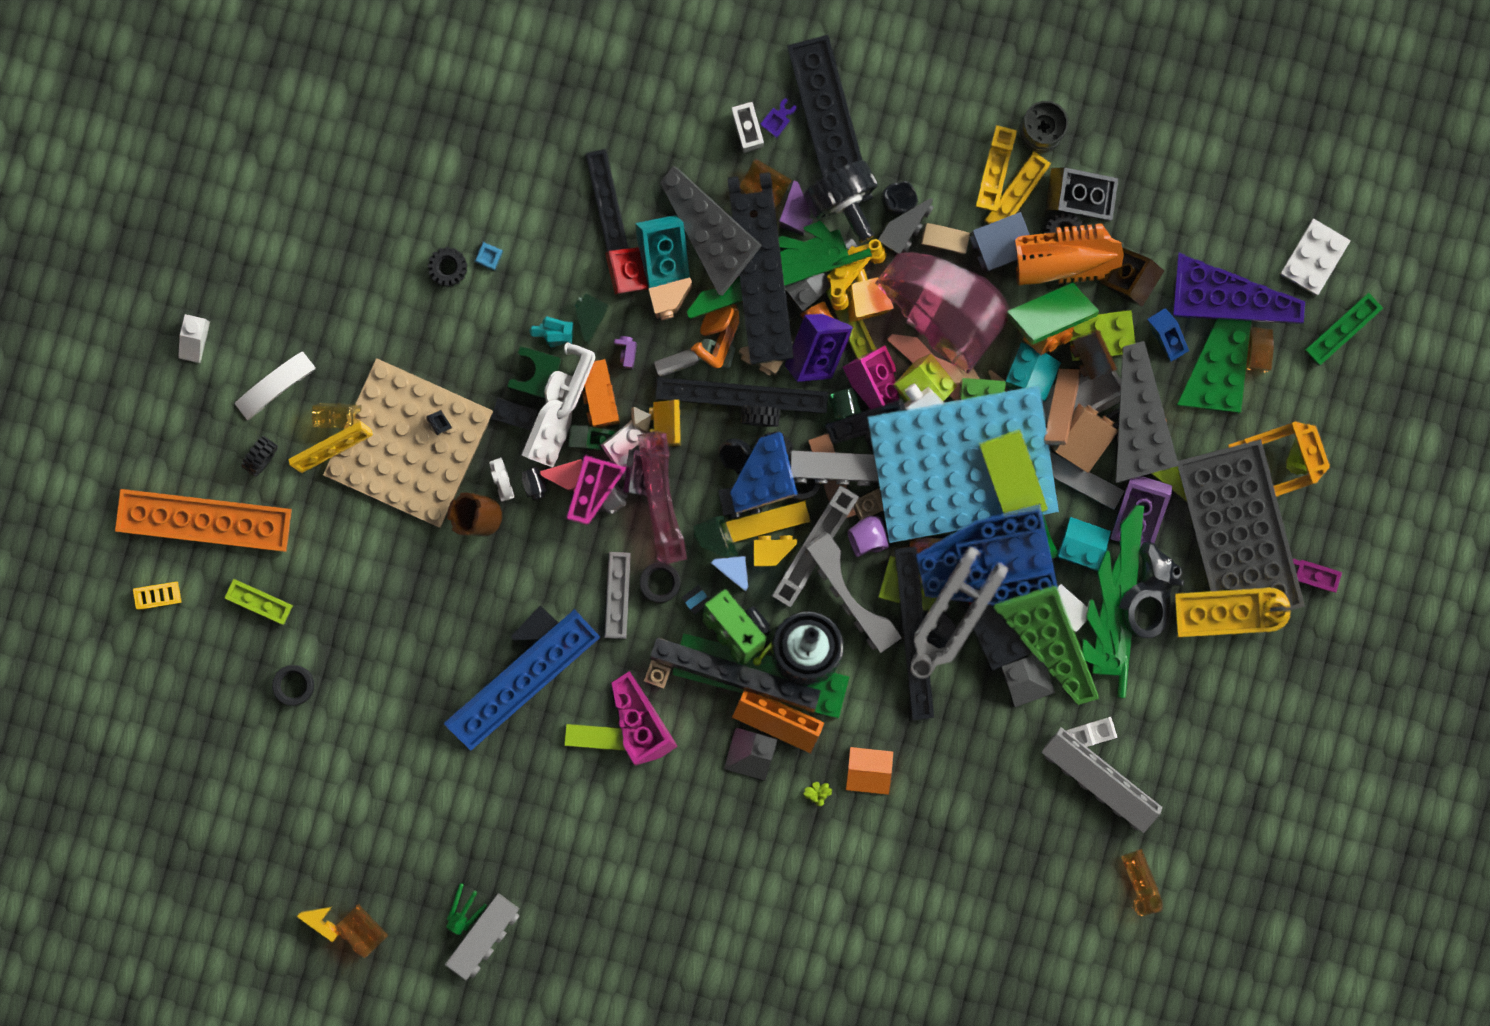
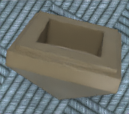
(640, 419)

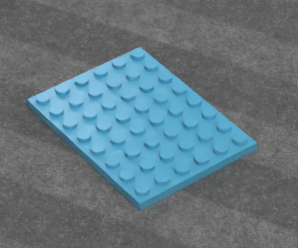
(934, 466)

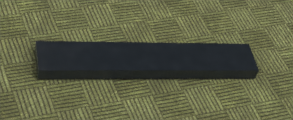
(606, 200)

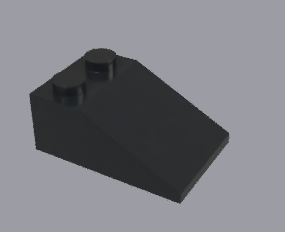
(1081, 193)

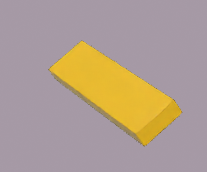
(1020, 188)
(330, 447)
(768, 521)

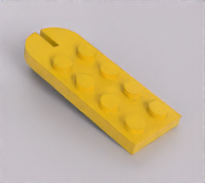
(1230, 612)

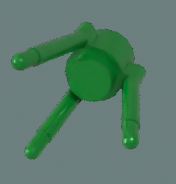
(457, 922)

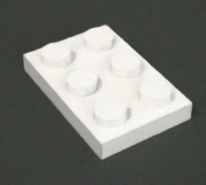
(1315, 257)

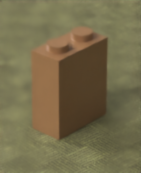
(1087, 437)

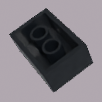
(997, 639)

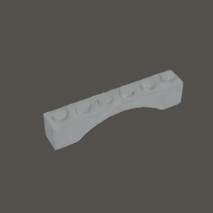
(827, 556)
(801, 567)

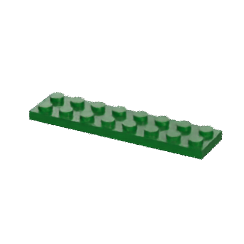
(832, 690)

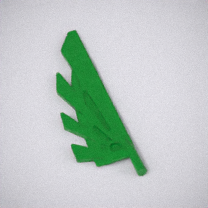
(799, 262)
(1113, 638)

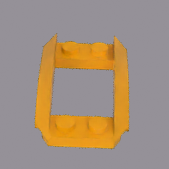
(1310, 448)

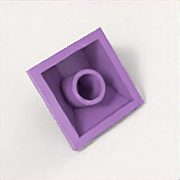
(796, 211)

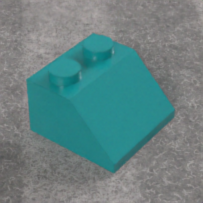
(1032, 370)
(1083, 544)

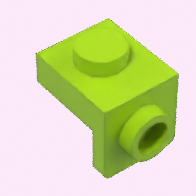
(1295, 461)

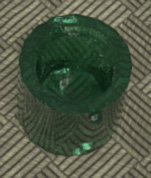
(844, 403)

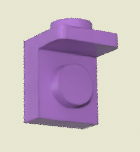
(627, 355)

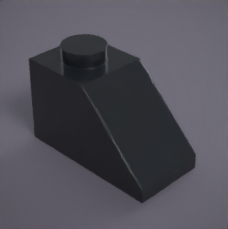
(535, 626)

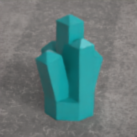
(554, 331)

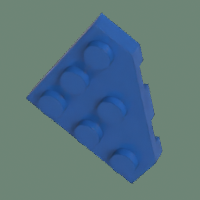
(765, 476)

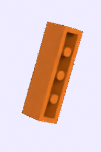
(778, 720)

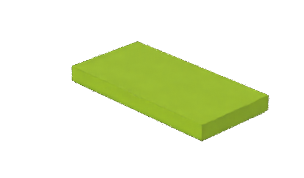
(1012, 472)

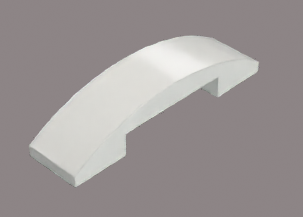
(274, 384)

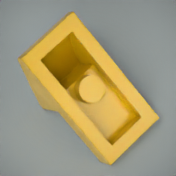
(315, 919)

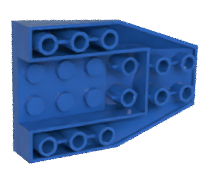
(1011, 539)

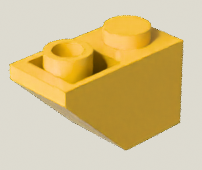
(771, 552)

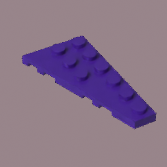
(1219, 294)

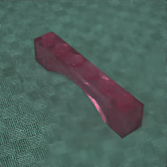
(655, 461)

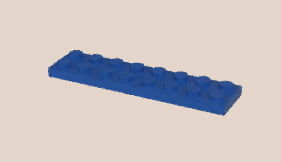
(522, 680)

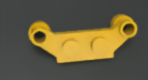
(843, 276)

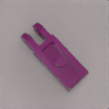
(1317, 575)

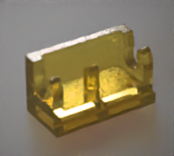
(334, 415)

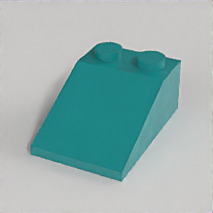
(663, 250)

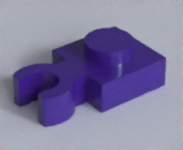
(776, 120)

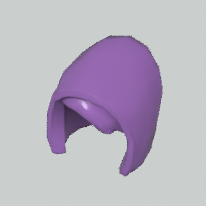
(868, 535)

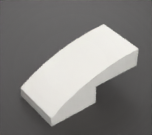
(1094, 732)

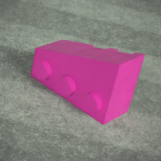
(592, 489)

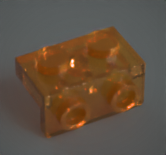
(752, 184)
(361, 931)

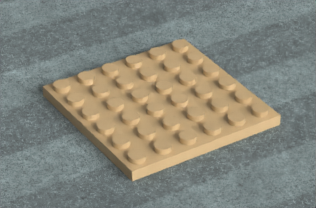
(404, 457)

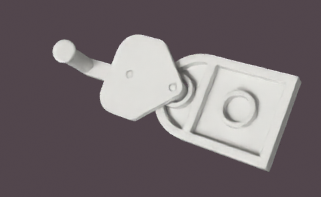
(556, 415)

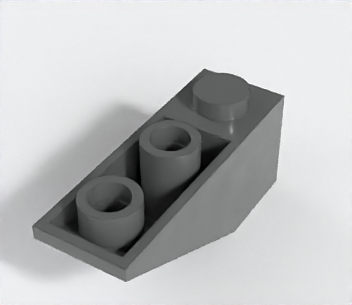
(899, 231)

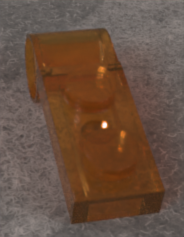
(1148, 897)

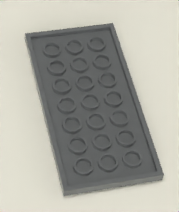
(1239, 521)

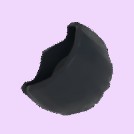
(899, 197)
(734, 454)

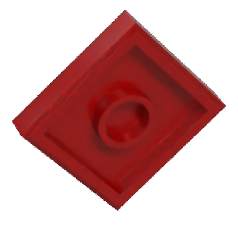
(626, 270)

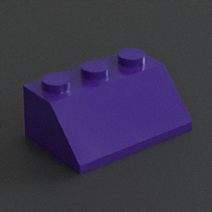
(818, 347)

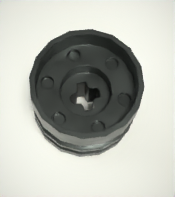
(1050, 117)

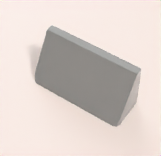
(676, 362)

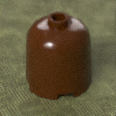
(474, 515)

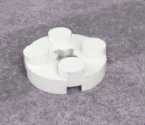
(501, 479)

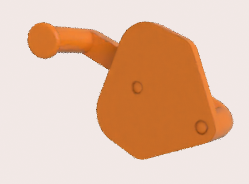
(723, 321)

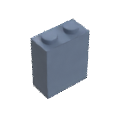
(997, 241)

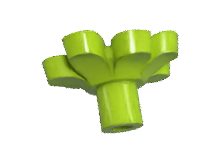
(818, 793)

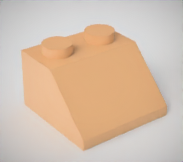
(669, 297)

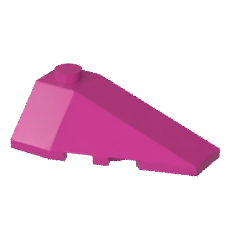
(873, 377)
(641, 726)

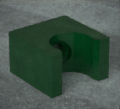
(545, 366)

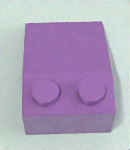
(1154, 498)

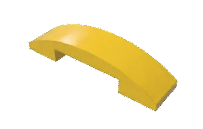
(996, 168)

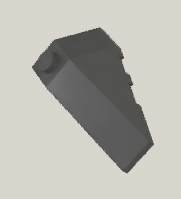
(810, 289)

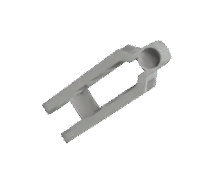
(929, 656)

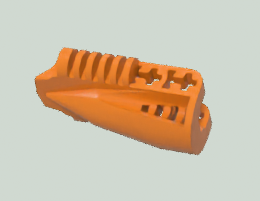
(1072, 255)

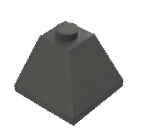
(1027, 680)
(750, 754)

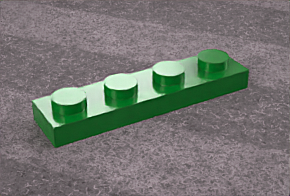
(1344, 329)

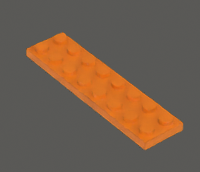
(203, 520)

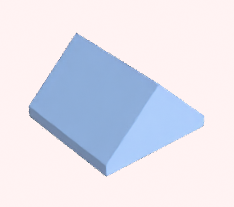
(734, 569)

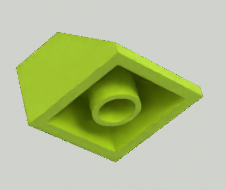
(926, 373)

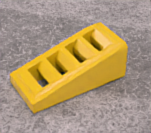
(138, 596)

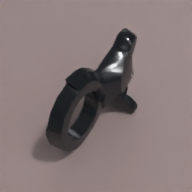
(1158, 578)

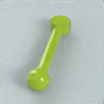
(757, 661)

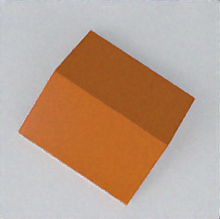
(869, 770)

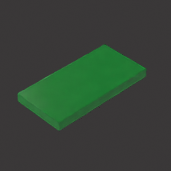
(1052, 313)

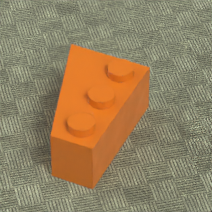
(600, 397)

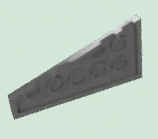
(716, 236)
(1142, 425)

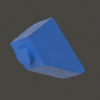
(1168, 334)

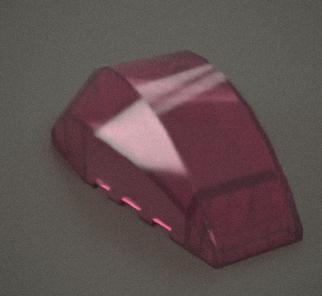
(947, 304)

